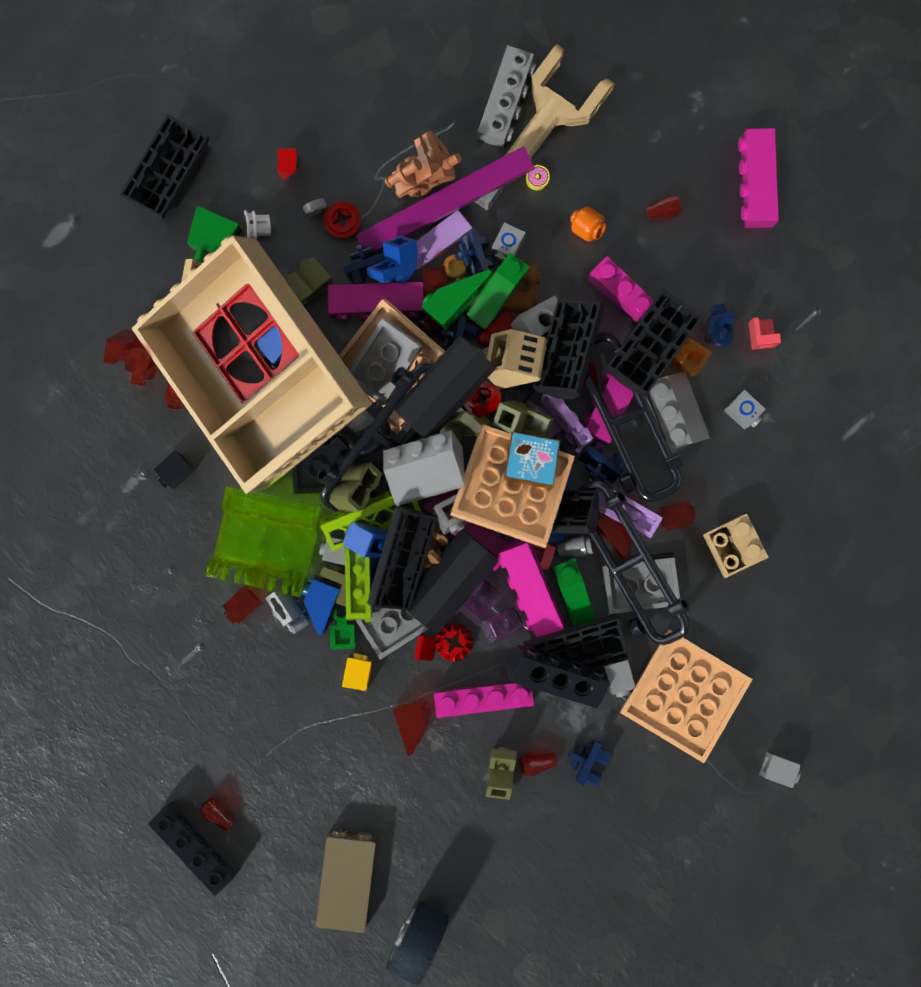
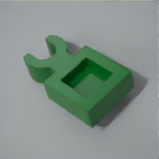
(343, 634)

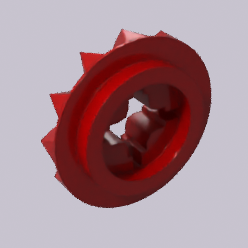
(332, 216)
(492, 396)
(450, 631)

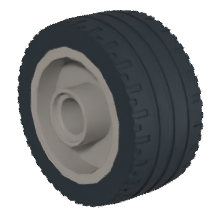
(417, 942)

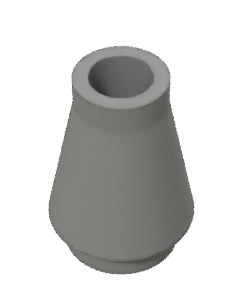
(577, 546)

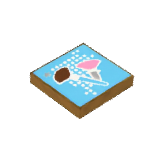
(532, 460)

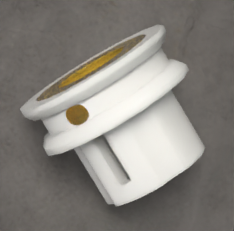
(256, 225)

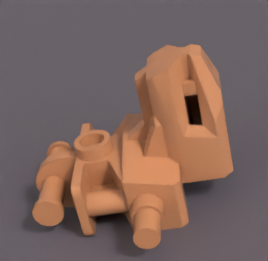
(423, 172)

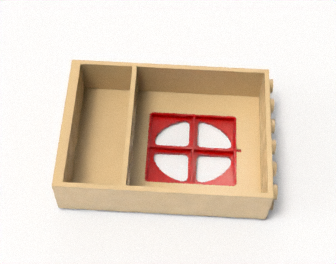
(252, 426)

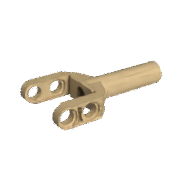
(553, 109)

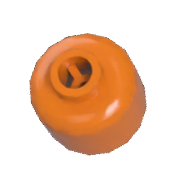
(588, 224)

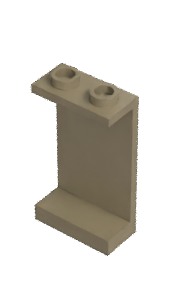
(346, 881)

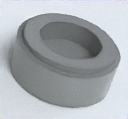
(315, 207)

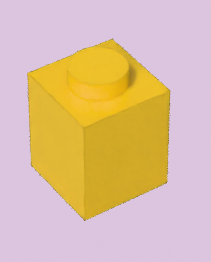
(357, 672)

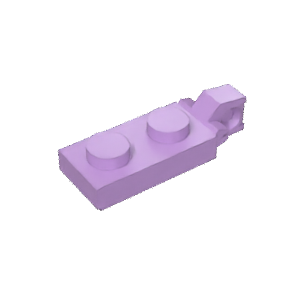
(566, 419)

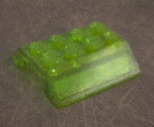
(265, 541)

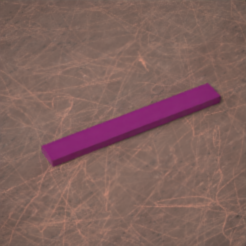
(448, 200)

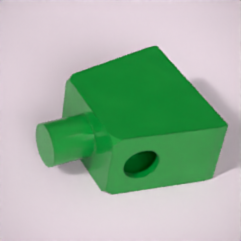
(209, 231)

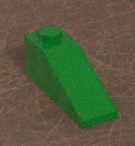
(498, 291)
(452, 300)
(573, 592)

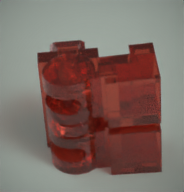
(128, 348)

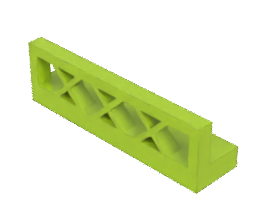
(340, 519)
(357, 584)

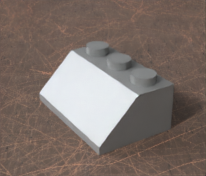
(677, 411)
(424, 467)

